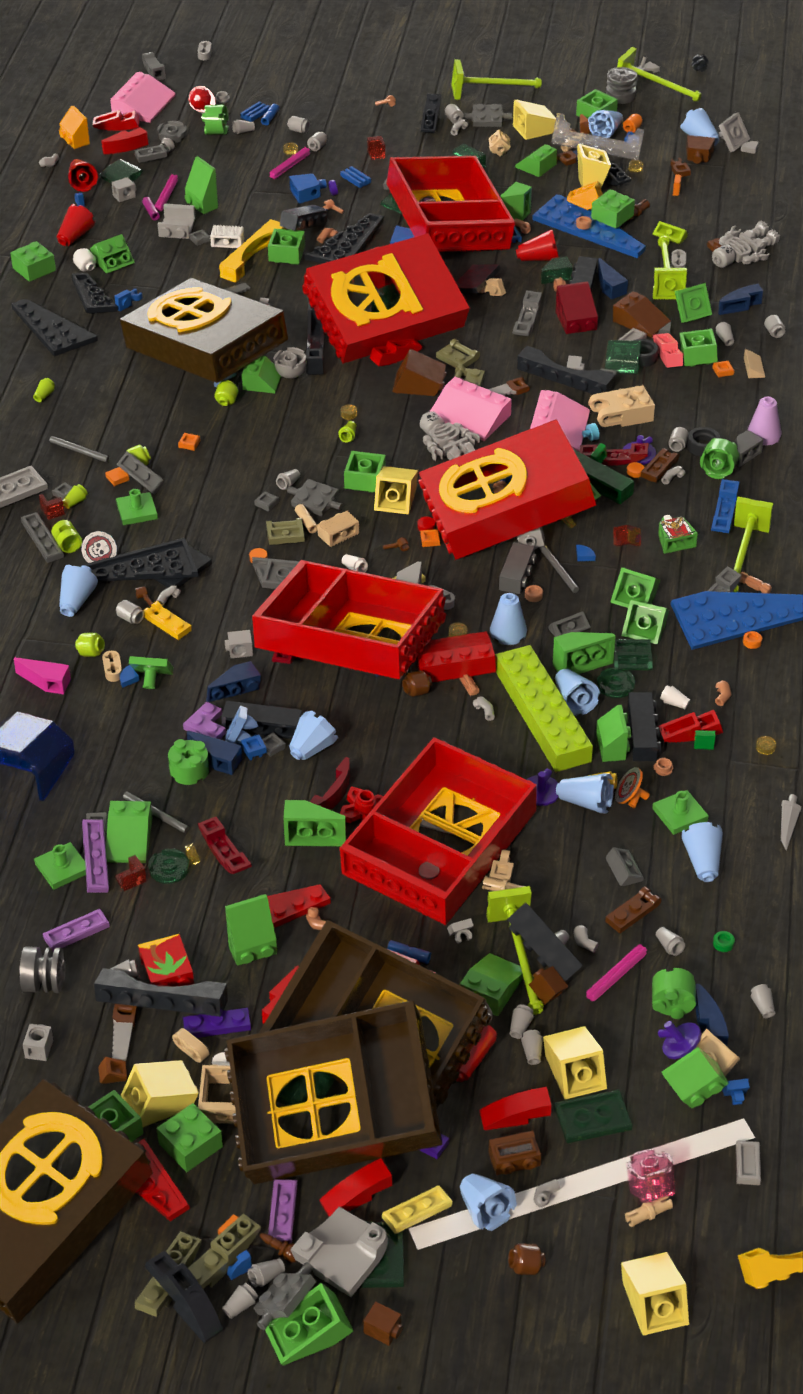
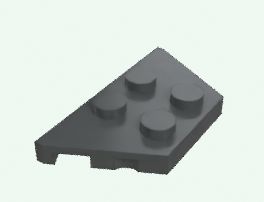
(272, 571)

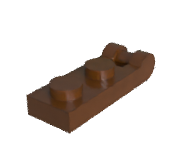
(659, 465)
(633, 910)

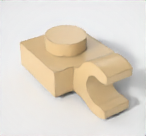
(494, 286)
(502, 869)

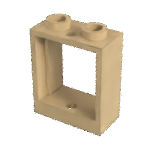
(216, 1111)

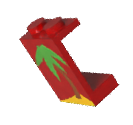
(166, 962)

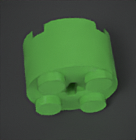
(215, 119)
(719, 458)
(188, 761)
(673, 992)

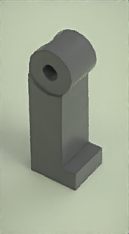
(153, 66)

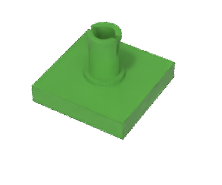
(693, 302)
(136, 507)
(150, 667)
(680, 811)
(61, 865)

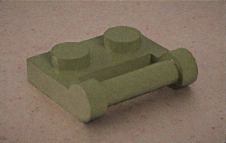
(453, 357)
(472, 375)
(285, 531)

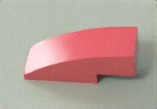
(668, 350)

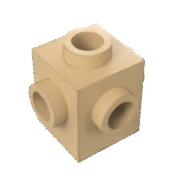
(499, 143)

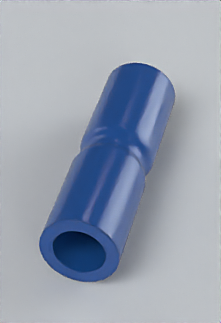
(270, 114)
(412, 952)

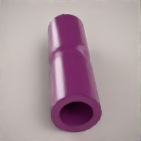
(151, 209)

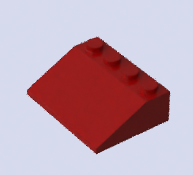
(457, 656)

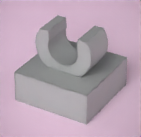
(459, 928)

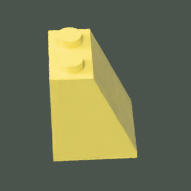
(532, 119)
(592, 165)
(395, 489)
(576, 1062)
(159, 1090)
(656, 1293)

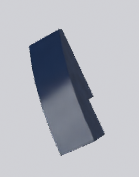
(740, 299)
(709, 1015)

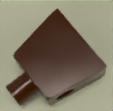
(699, 148)

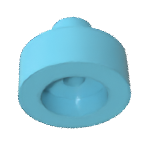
(591, 432)

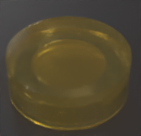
(290, 148)
(635, 166)
(348, 412)
(457, 629)
(765, 745)
(192, 854)

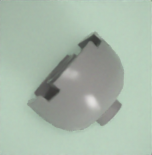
(290, 362)

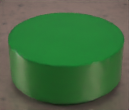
(723, 941)

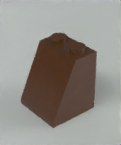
(419, 375)

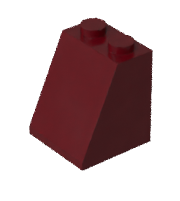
(576, 308)

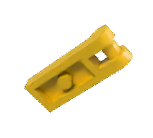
(167, 621)

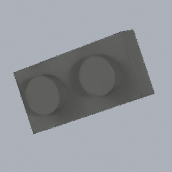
(150, 153)

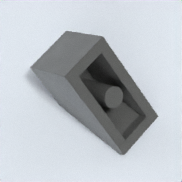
(748, 447)

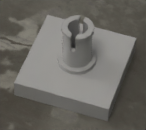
(733, 132)

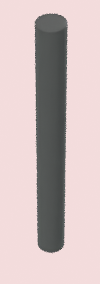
(80, 449)
(568, 580)
(160, 814)

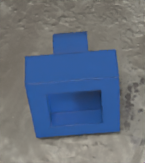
(253, 746)
(736, 1089)

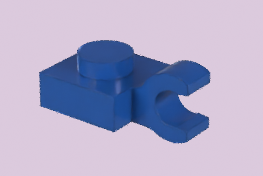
(125, 298)

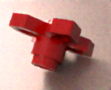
(360, 804)

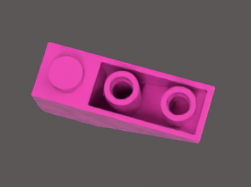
(45, 675)

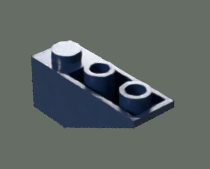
(611, 281)
(235, 681)
(221, 754)

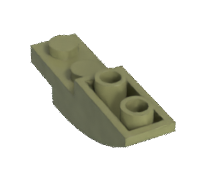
(224, 1251)
(154, 1296)

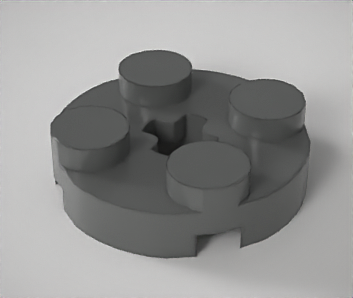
(172, 130)

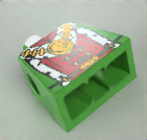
(676, 534)

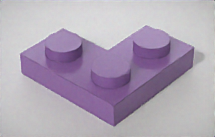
(204, 721)

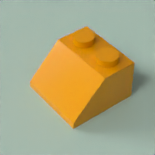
(74, 128)
(585, 195)

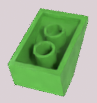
(202, 187)
(583, 651)
(312, 825)
(128, 830)
(250, 930)
(494, 980)
(311, 1327)

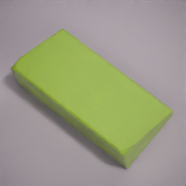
(673, 233)

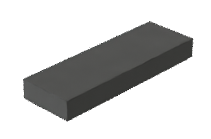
(140, 472)

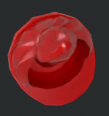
(201, 97)

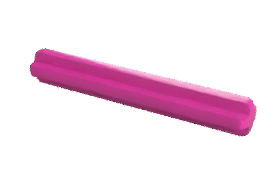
(290, 162)
(163, 198)
(616, 973)

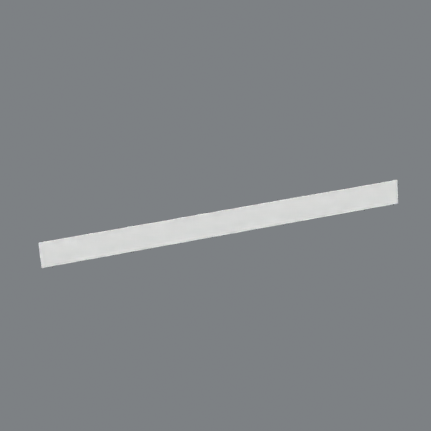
(586, 1182)

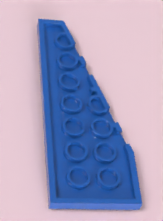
(563, 215)
(723, 616)

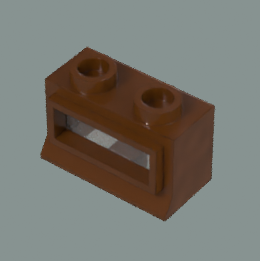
(514, 1153)

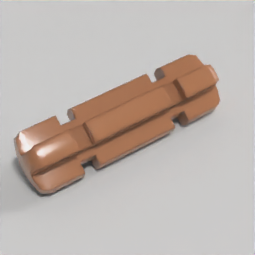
(755, 583)
(470, 685)

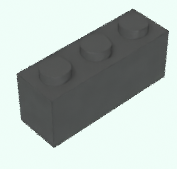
(517, 568)

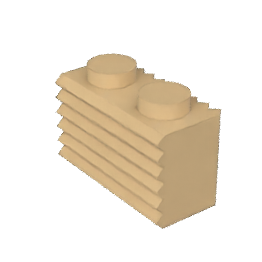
(338, 528)

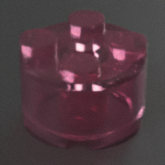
(651, 1175)

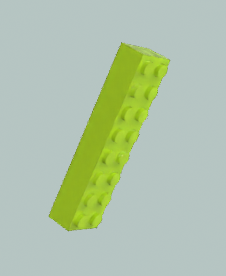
(543, 708)

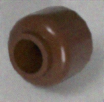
(417, 683)
(526, 1259)

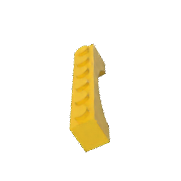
(233, 266)
(761, 1267)

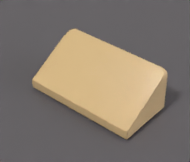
(753, 365)

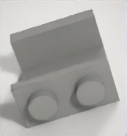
(177, 221)

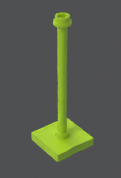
(627, 60)
(459, 79)
(667, 279)
(752, 516)
(500, 907)

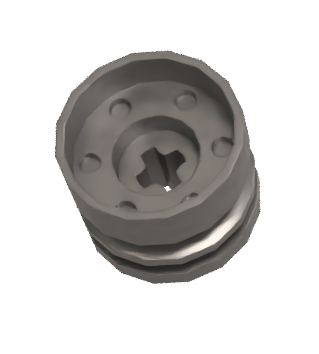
(622, 84)
(45, 970)

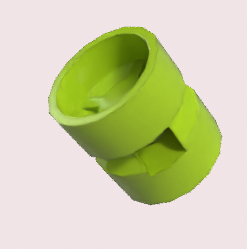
(66, 536)

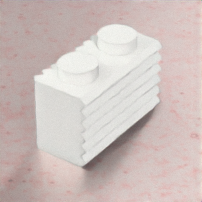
(227, 236)

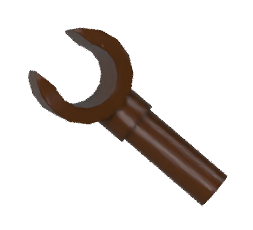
(402, 543)
(141, 592)

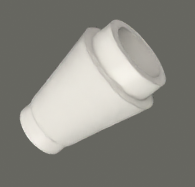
(355, 563)
(674, 697)

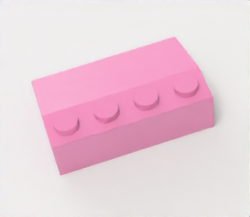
(143, 95)
(472, 407)
(570, 415)

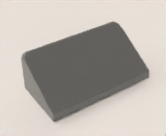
(573, 623)
(624, 866)

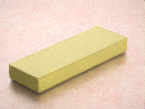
(417, 1209)

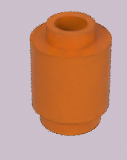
(632, 123)

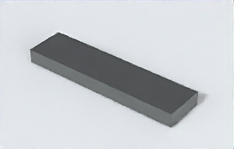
(42, 537)

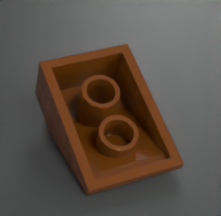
(639, 313)

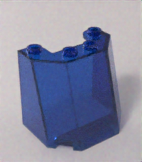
(35, 747)

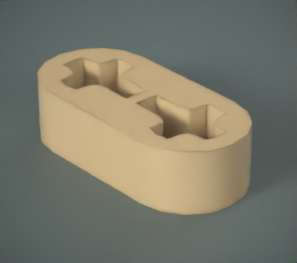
(108, 666)
(190, 1045)

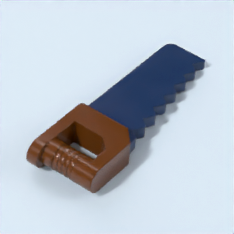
(571, 155)

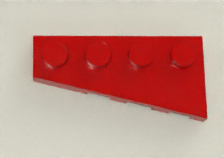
(295, 903)
(160, 1189)

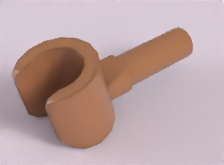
(390, 100)
(330, 205)

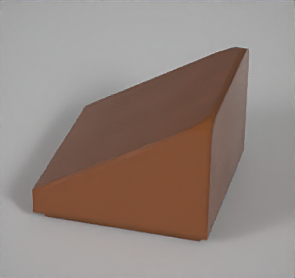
(584, 124)
(112, 1070)

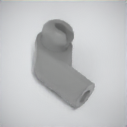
(486, 705)

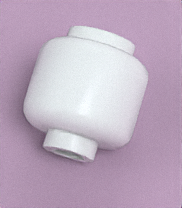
(84, 260)

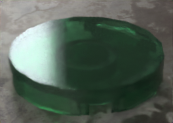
(615, 682)
(168, 866)

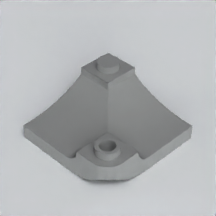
(342, 1250)

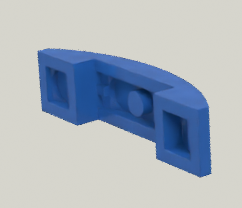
(725, 506)

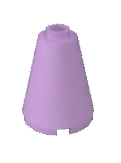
(766, 421)

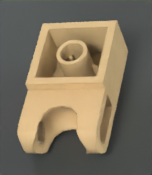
(623, 407)

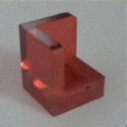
(376, 147)
(52, 508)
(626, 535)
(133, 876)

